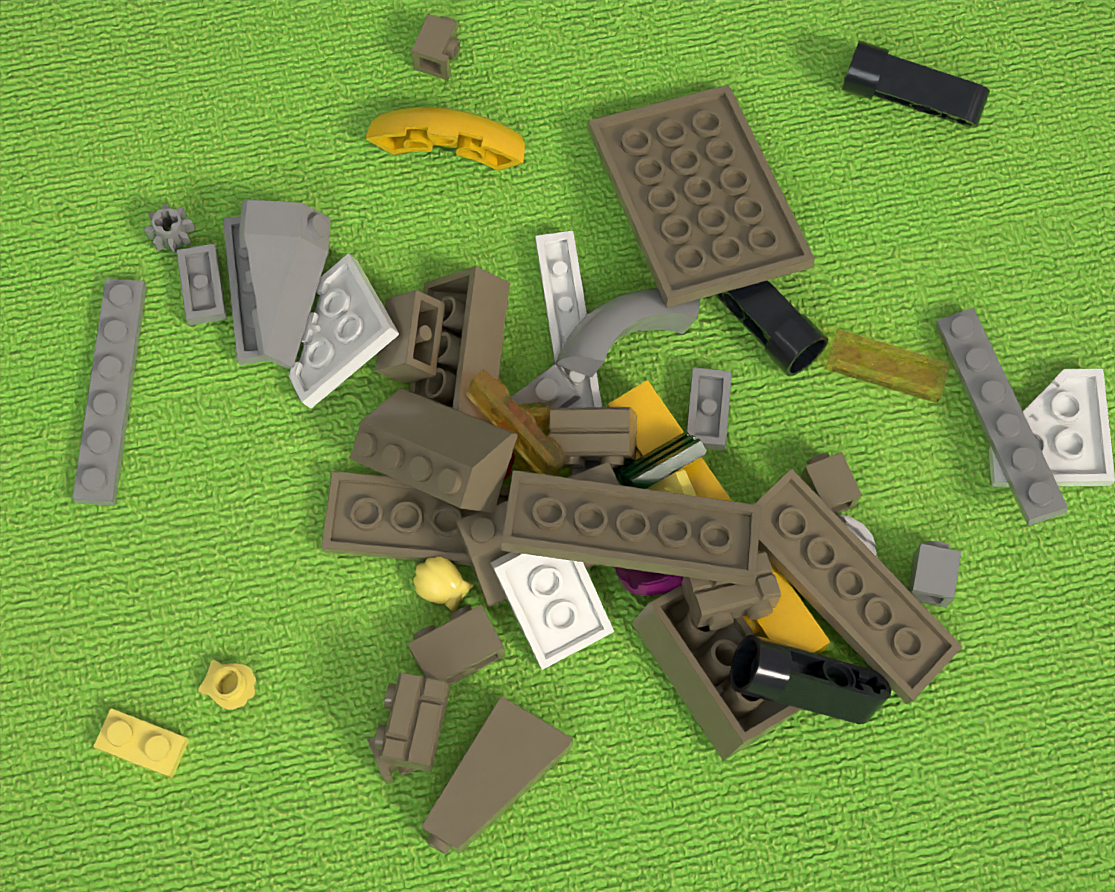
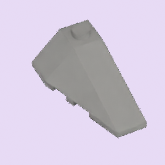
(286, 259)

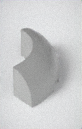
(604, 326)

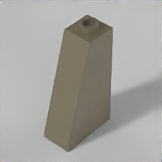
(495, 772)

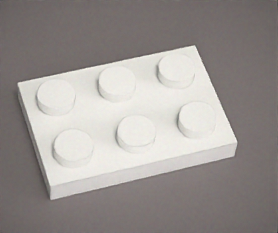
(552, 604)

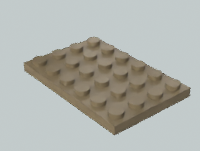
(699, 196)

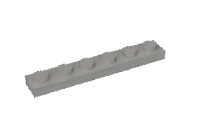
(110, 393)
(1001, 417)

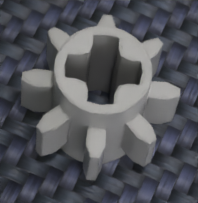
(167, 218)

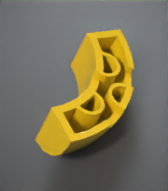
(469, 133)

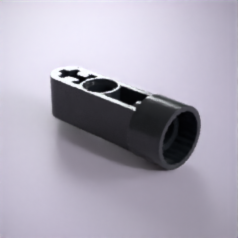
(914, 86)
(784, 332)
(807, 680)

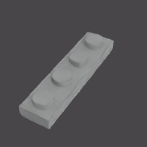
(241, 295)

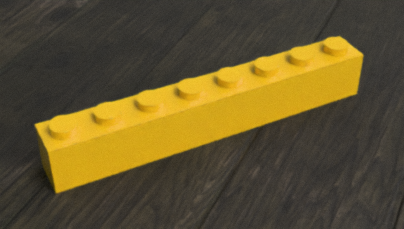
(790, 619)

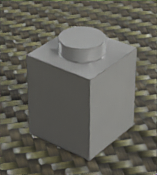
(934, 573)

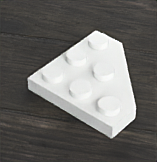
(341, 332)
(1070, 430)

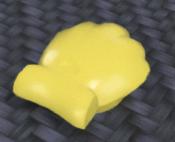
(441, 582)
(229, 684)

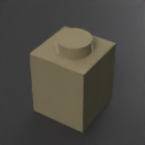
(832, 481)

